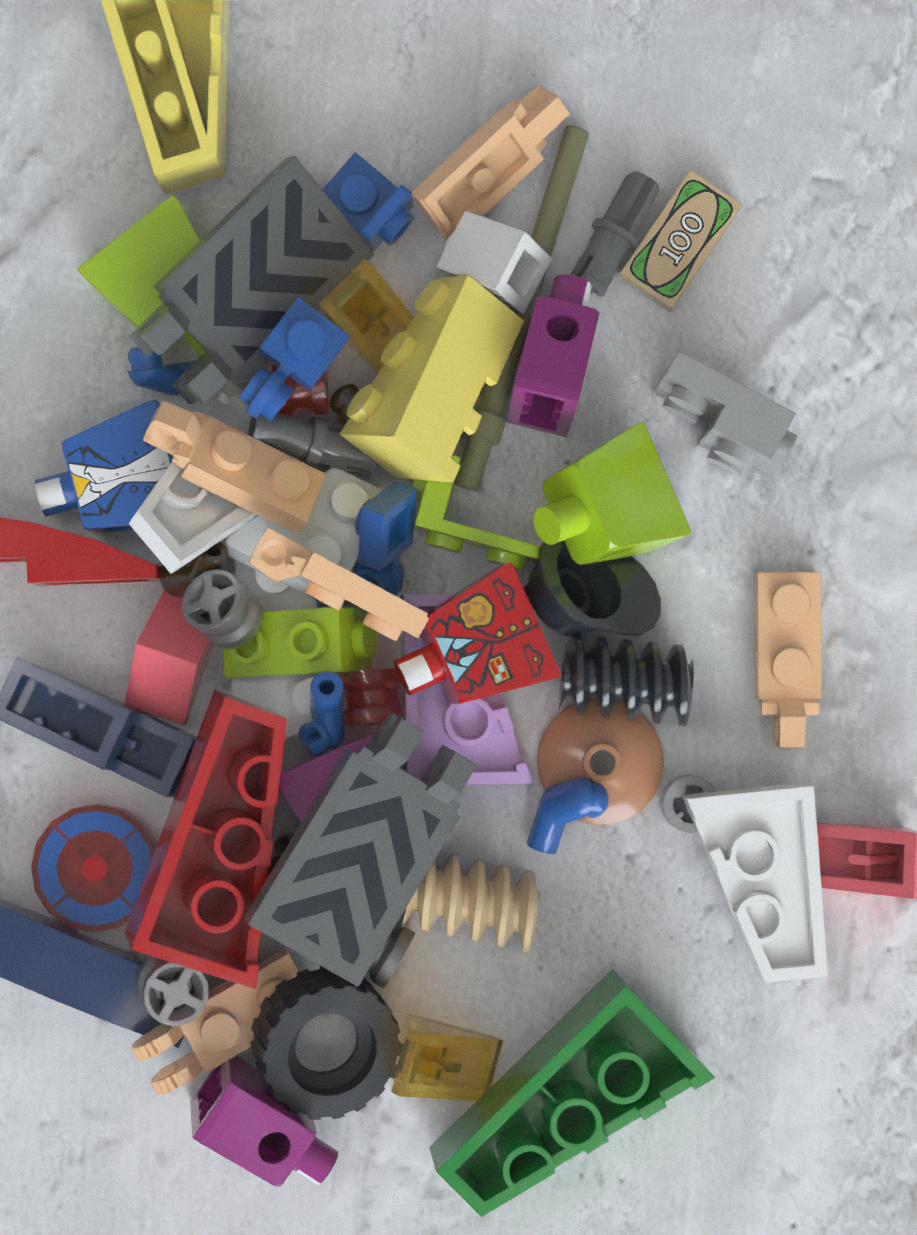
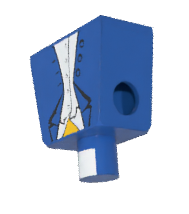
(106, 472)

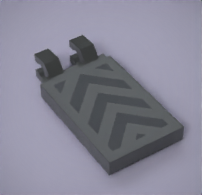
(246, 276)
(361, 852)

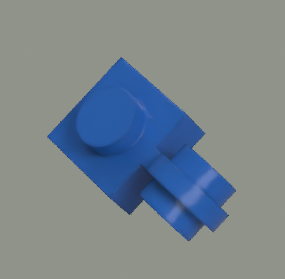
(300, 349)
(384, 533)

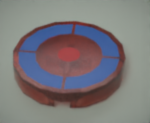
(92, 866)

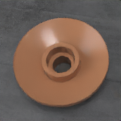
(633, 745)

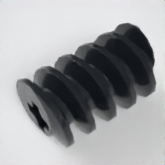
(627, 678)

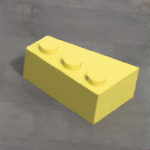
(177, 83)
(432, 380)

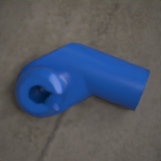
(152, 374)
(327, 714)
(565, 804)

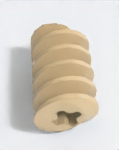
(477, 901)

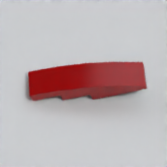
(68, 558)

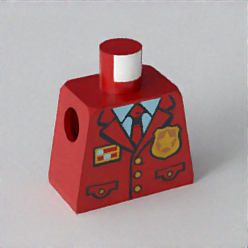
(480, 642)

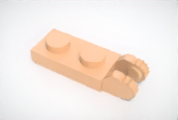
(219, 1030)

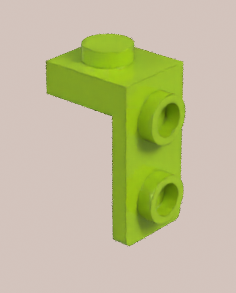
(451, 536)
(305, 644)

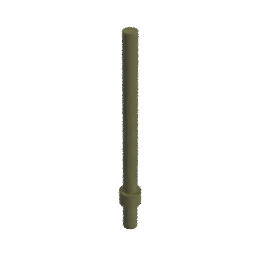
(545, 235)

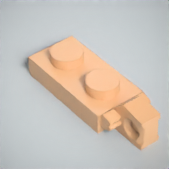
(490, 161)
(236, 466)
(332, 584)
(788, 651)

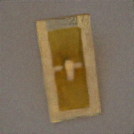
(367, 312)
(444, 1061)

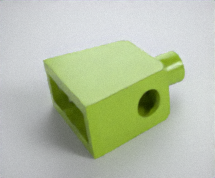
(139, 259)
(612, 502)

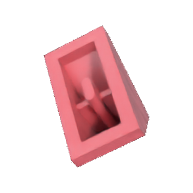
(168, 663)
(868, 859)

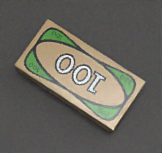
(680, 240)

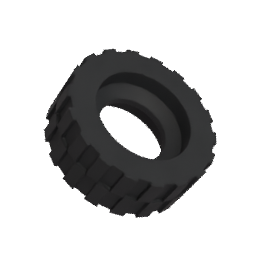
(339, 1089)

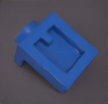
(370, 202)

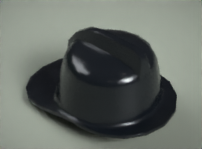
(592, 596)

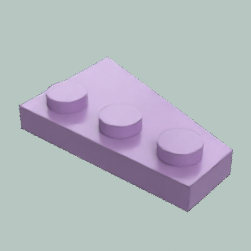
(474, 729)

